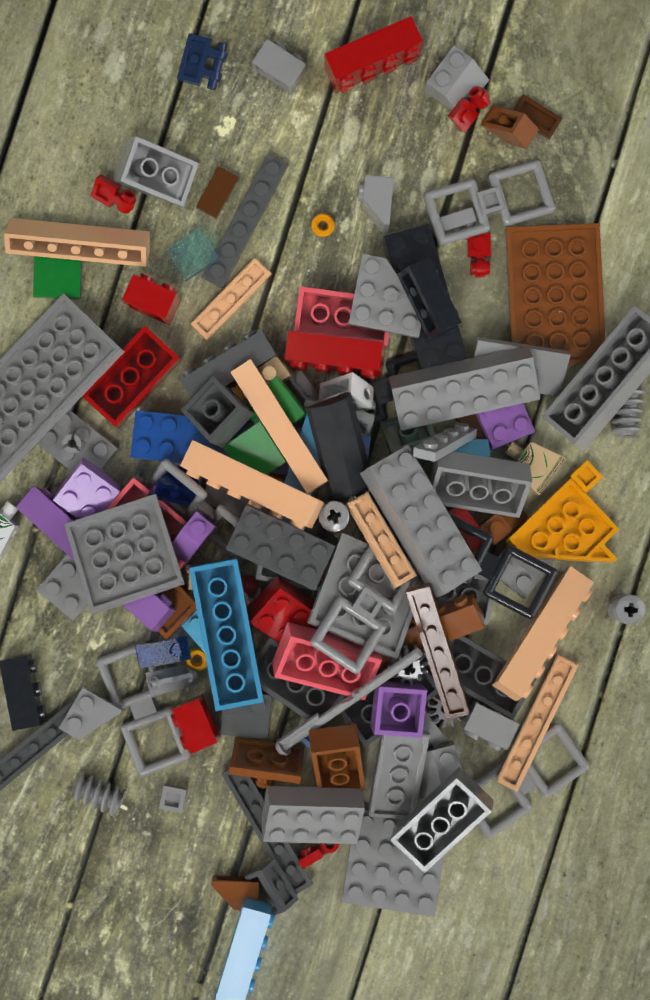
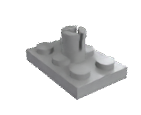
(74, 439)

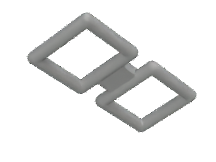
(489, 202)
(198, 504)
(365, 609)
(144, 713)
(532, 780)

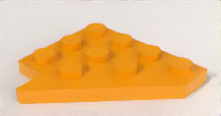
(567, 529)

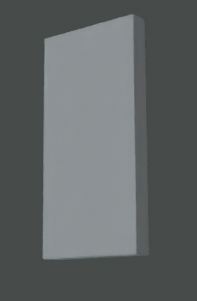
(549, 362)
(398, 776)

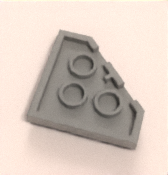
(381, 300)

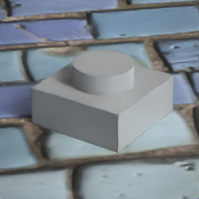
(173, 798)

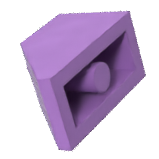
(192, 536)

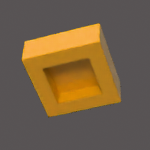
(586, 476)

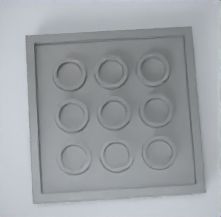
(124, 554)
(335, 584)
(384, 876)

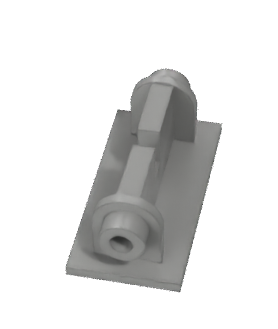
(170, 679)

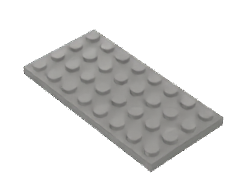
(48, 375)

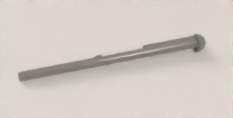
(285, 743)

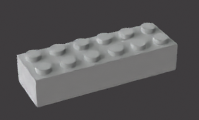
(604, 382)
(465, 387)
(421, 521)

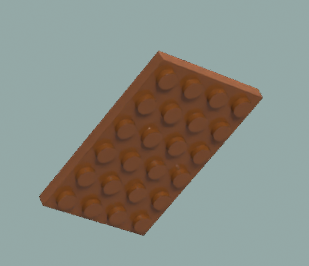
(556, 288)

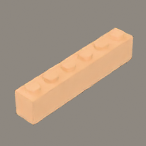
(77, 242)
(251, 484)
(543, 633)

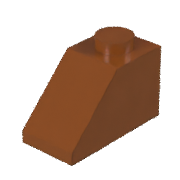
(510, 126)
(501, 525)
(235, 888)

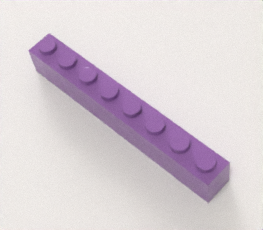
(50, 519)

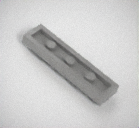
(445, 442)

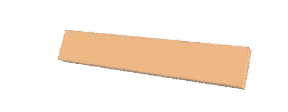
(279, 426)
(537, 723)

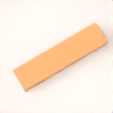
(231, 299)
(381, 540)

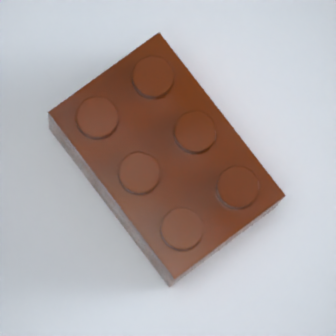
(337, 757)

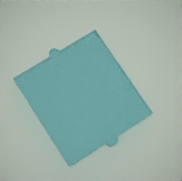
(193, 254)

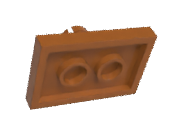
(185, 607)
(263, 762)

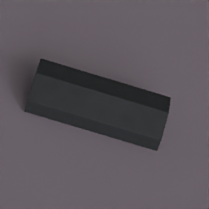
(339, 445)

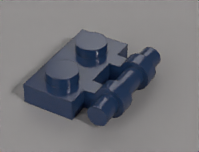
(195, 58)

